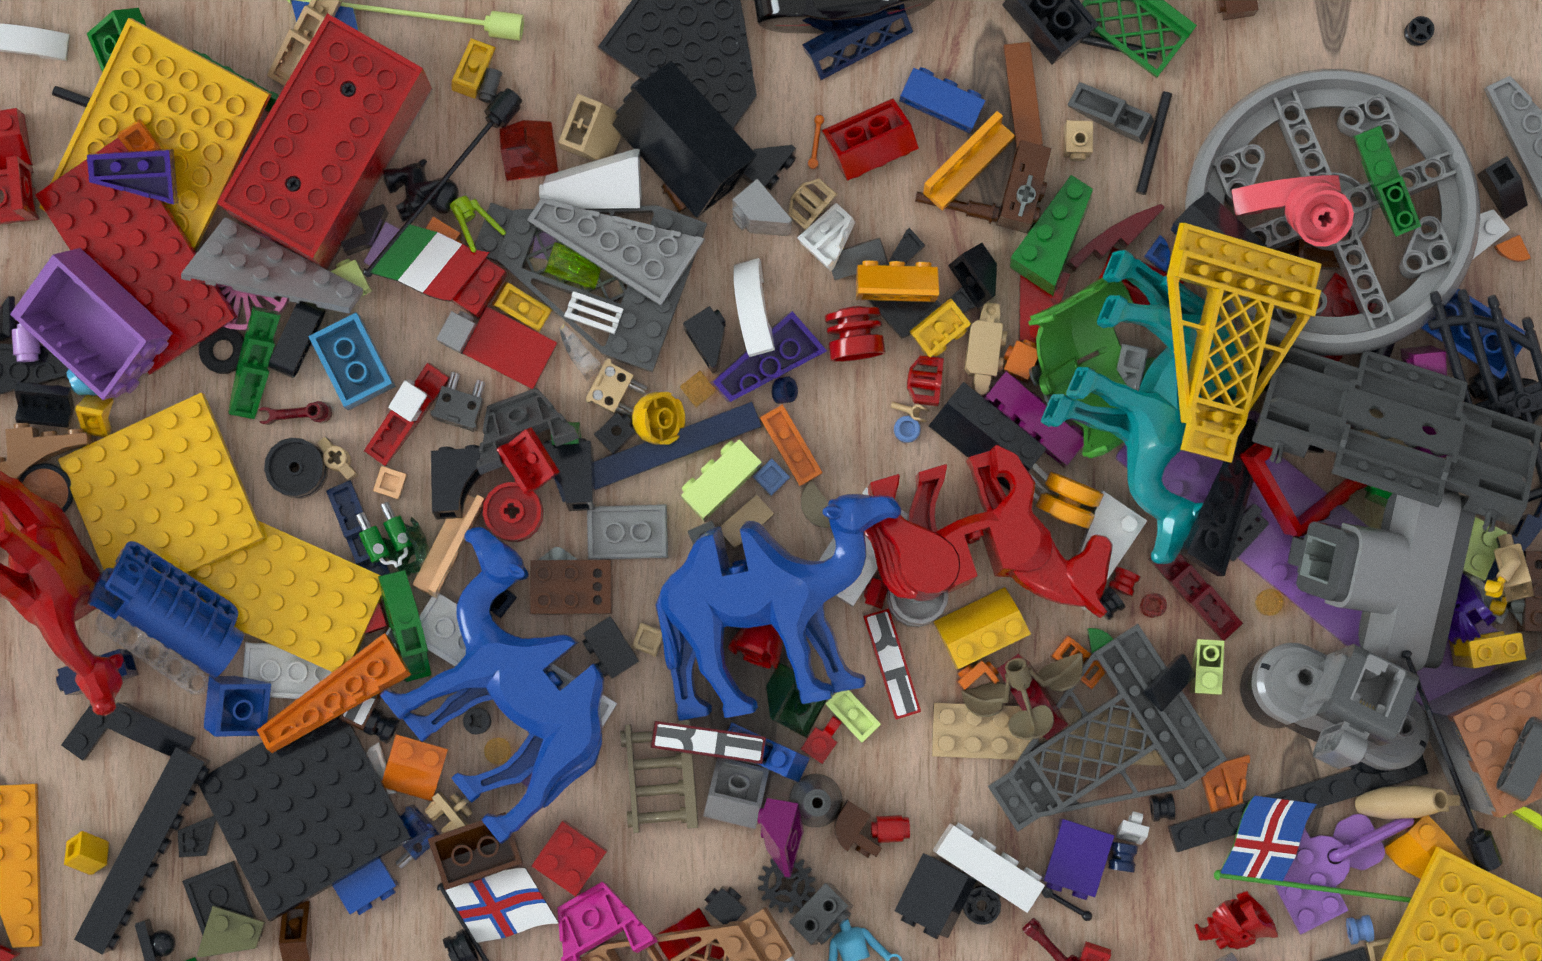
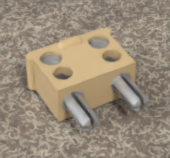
(608, 386)

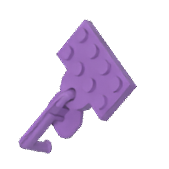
(1352, 845)

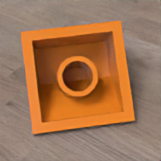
(414, 767)

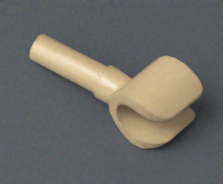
(913, 411)

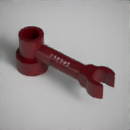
(323, 415)
(1036, 932)

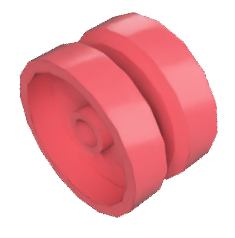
(1319, 212)

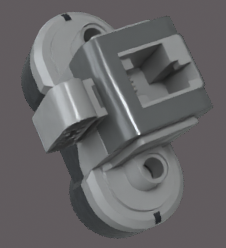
(1345, 701)

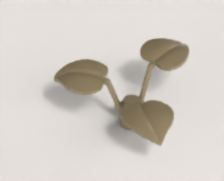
(1031, 723)

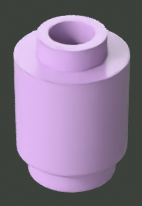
(25, 345)

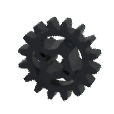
(796, 899)

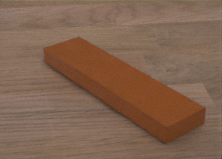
(1022, 93)

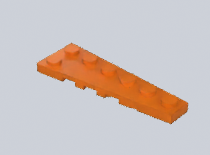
(351, 684)

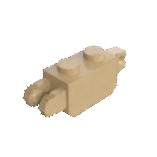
(983, 348)

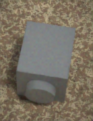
(457, 331)

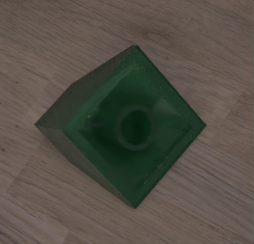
(786, 705)

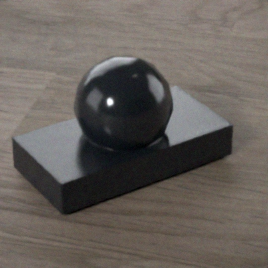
(154, 944)

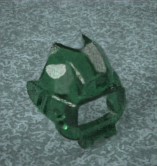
(419, 548)

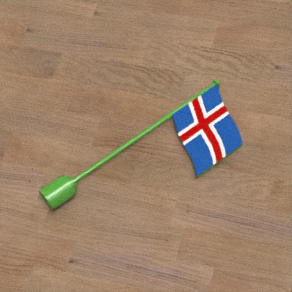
(1269, 843)

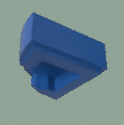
(1159, 254)

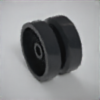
(284, 457)

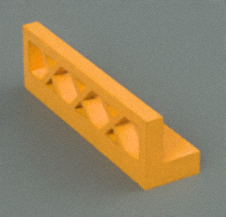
(968, 161)

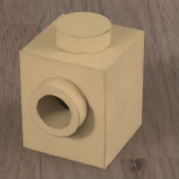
(1078, 140)

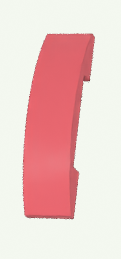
(1270, 195)

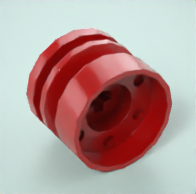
(855, 334)

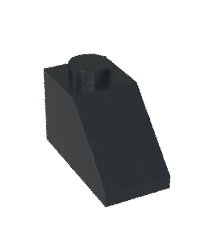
(976, 273)

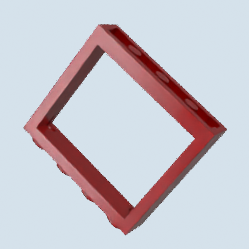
(1254, 460)

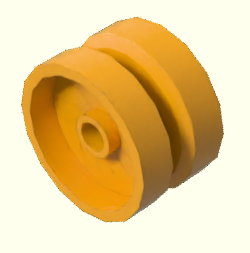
(1069, 500)

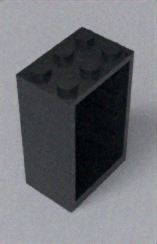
(683, 138)

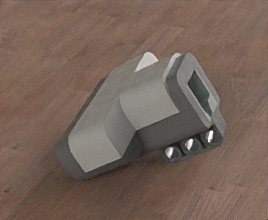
(1396, 575)

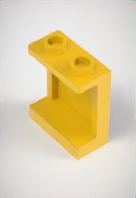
(1488, 650)

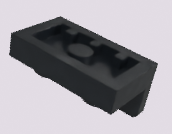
(1251, 526)

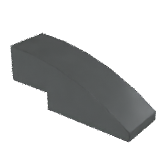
(1111, 112)

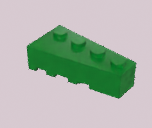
(1049, 243)

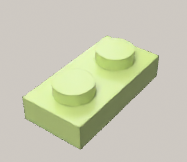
(853, 714)

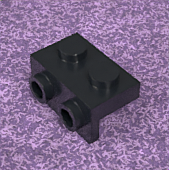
(43, 404)

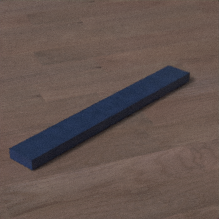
(691, 440)

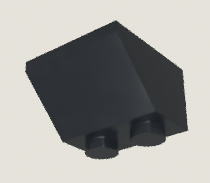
(707, 335)

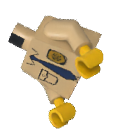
(1513, 575)

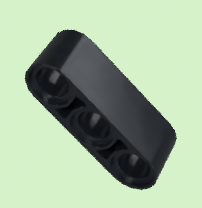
(294, 340)

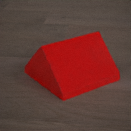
(691, 921)

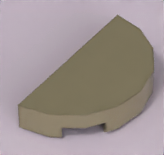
(813, 504)

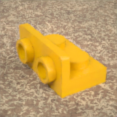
(940, 328)

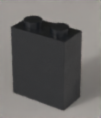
(934, 896)

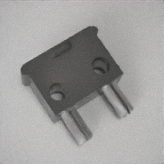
(457, 410)

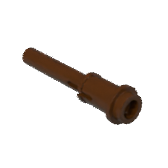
(972, 209)

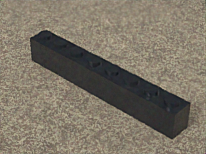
(142, 849)

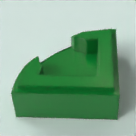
(1097, 638)

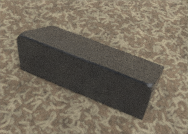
(1170, 682)

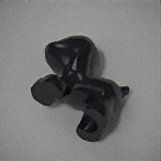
(418, 188)

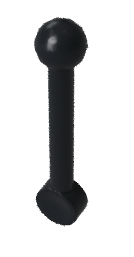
(1048, 893)

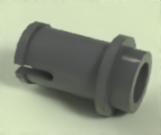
(490, 85)

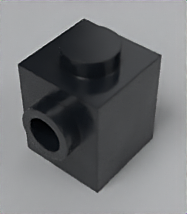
(725, 905)

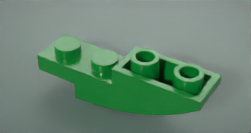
(1386, 181)
(405, 623)

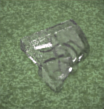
(582, 358)

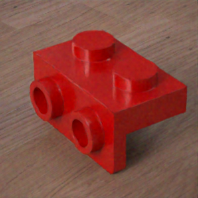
(528, 461)

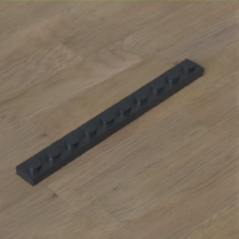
(1320, 791)

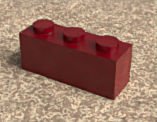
(1037, 696)

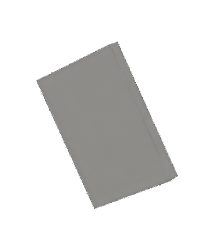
(627, 532)

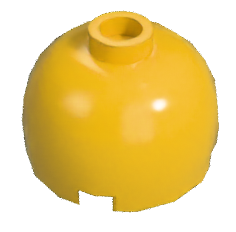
(658, 418)

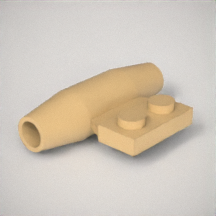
(1404, 802)

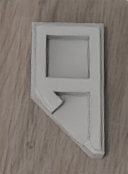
(1132, 365)

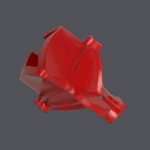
(1238, 923)

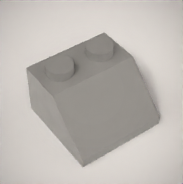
(736, 792)

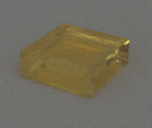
(698, 389)

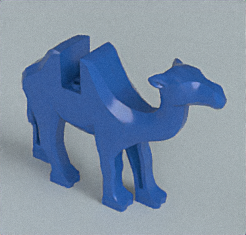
(759, 592)
(514, 673)

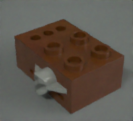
(1024, 187)
(570, 585)
(1529, 610)

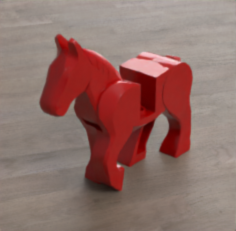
(926, 562)

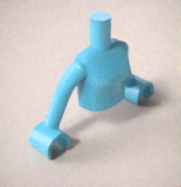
(852, 944)

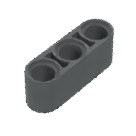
(1523, 763)

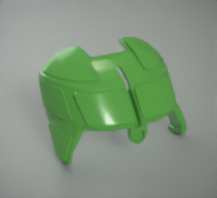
(1072, 332)

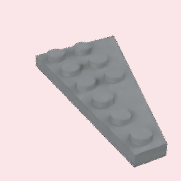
(1522, 125)
(630, 250)

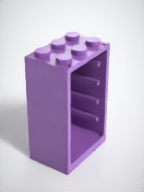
(91, 324)

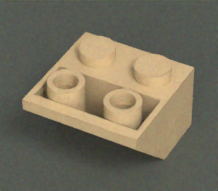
(590, 130)

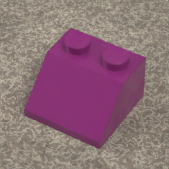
(781, 832)

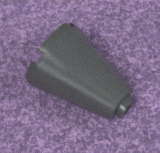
(812, 787)

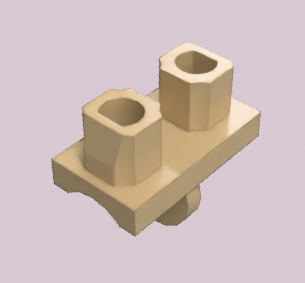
(442, 805)

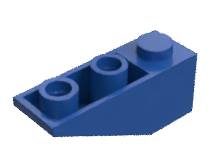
(778, 757)

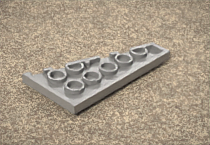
(263, 268)

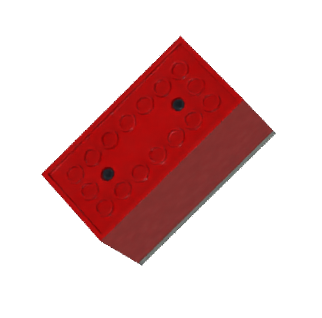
(326, 142)

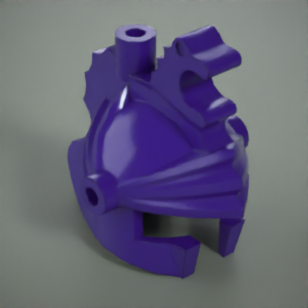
(1468, 612)

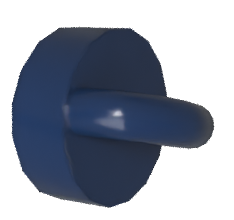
(784, 390)

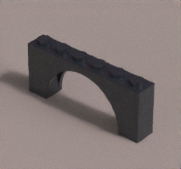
(456, 472)

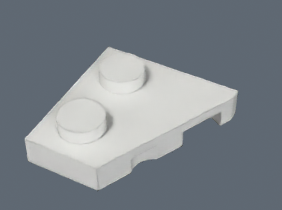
(828, 235)

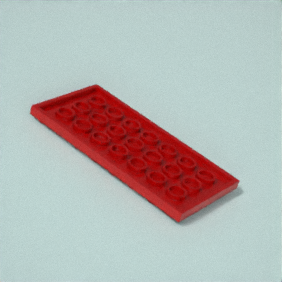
(141, 250)

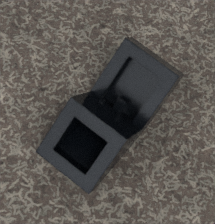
(372, 222)

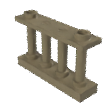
(684, 787)

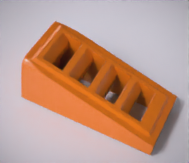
(1061, 649)

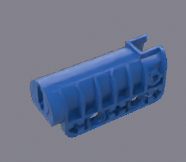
(167, 609)

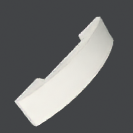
(34, 41)
(752, 308)

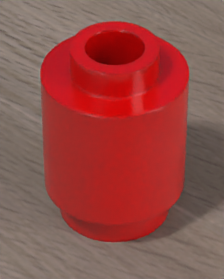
(890, 828)

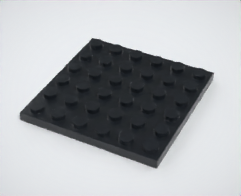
(303, 815)

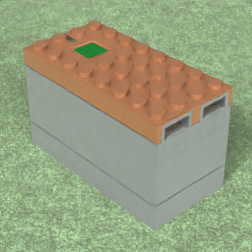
(1482, 727)

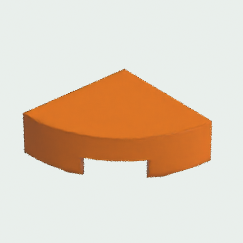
(1513, 249)

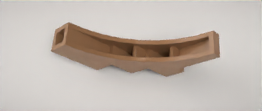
(28, 449)

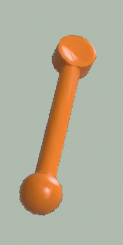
(813, 163)

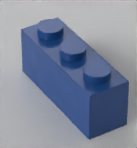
(942, 99)

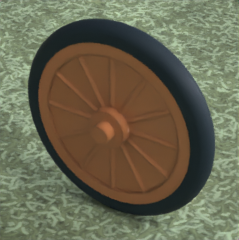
(49, 483)

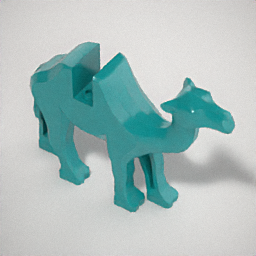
(1148, 417)

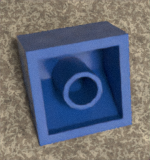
(236, 706)

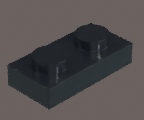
(86, 734)

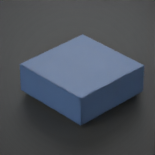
(771, 477)

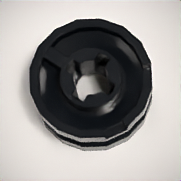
(991, 910)
(460, 947)

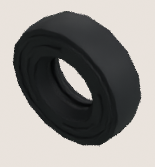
(208, 358)

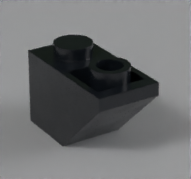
(769, 164)
(1504, 187)

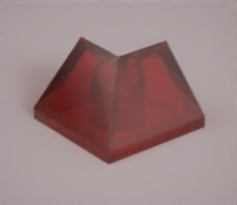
(528, 149)

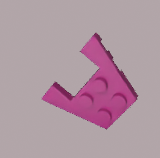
(596, 918)

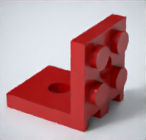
(18, 192)

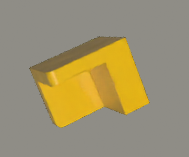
(86, 853)

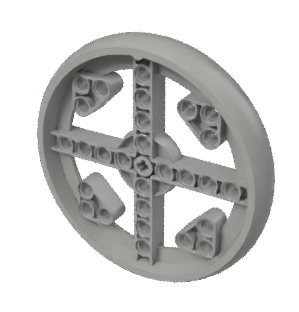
(1401, 112)

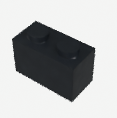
(610, 647)

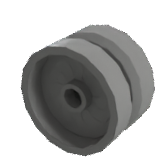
(914, 612)

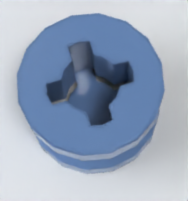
(1360, 929)

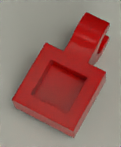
(820, 743)

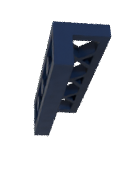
(832, 42)

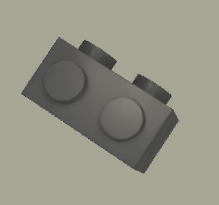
(821, 914)

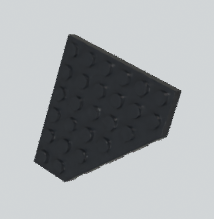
(699, 37)

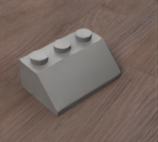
(760, 212)

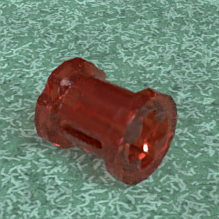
(1146, 601)

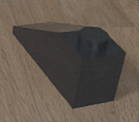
(147, 729)

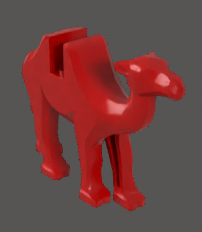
(50, 586)

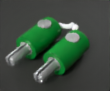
(373, 540)

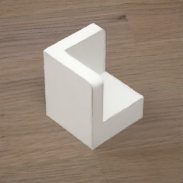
(408, 401)

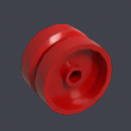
(497, 509)

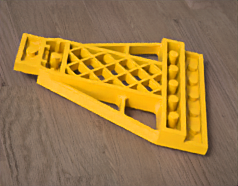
(1241, 271)

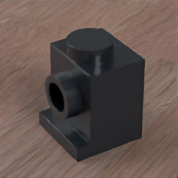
(610, 441)

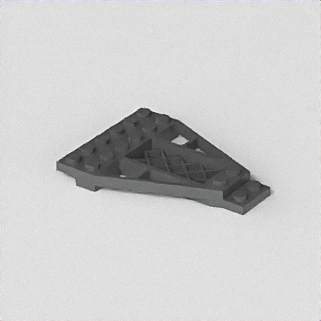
(642, 322)
(1174, 733)

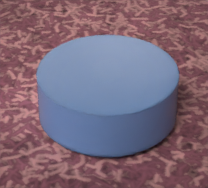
(907, 429)

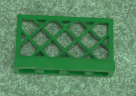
(1162, 13)

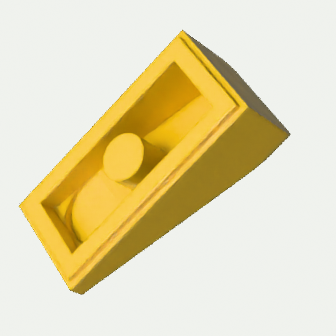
(472, 68)
(521, 306)

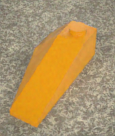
(1415, 845)

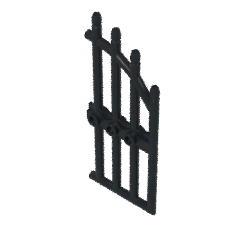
(1514, 403)

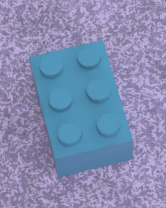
(352, 361)

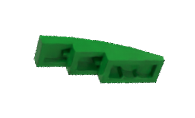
(253, 362)

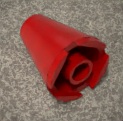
(758, 645)

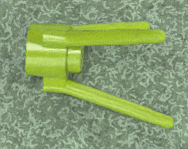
(464, 212)

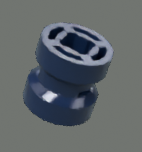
(1123, 857)

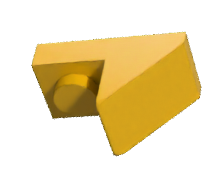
(94, 415)

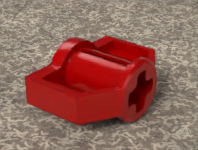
(925, 380)

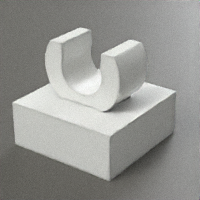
(1132, 829)

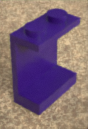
(1078, 859)

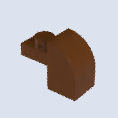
(848, 828)

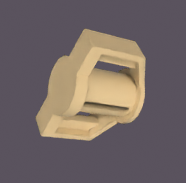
(821, 205)
(337, 459)

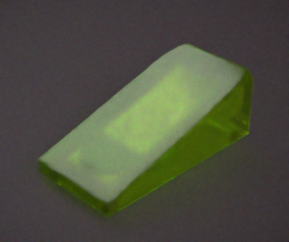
(572, 266)

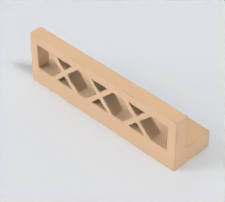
(447, 548)

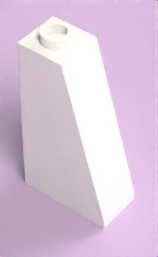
(598, 184)

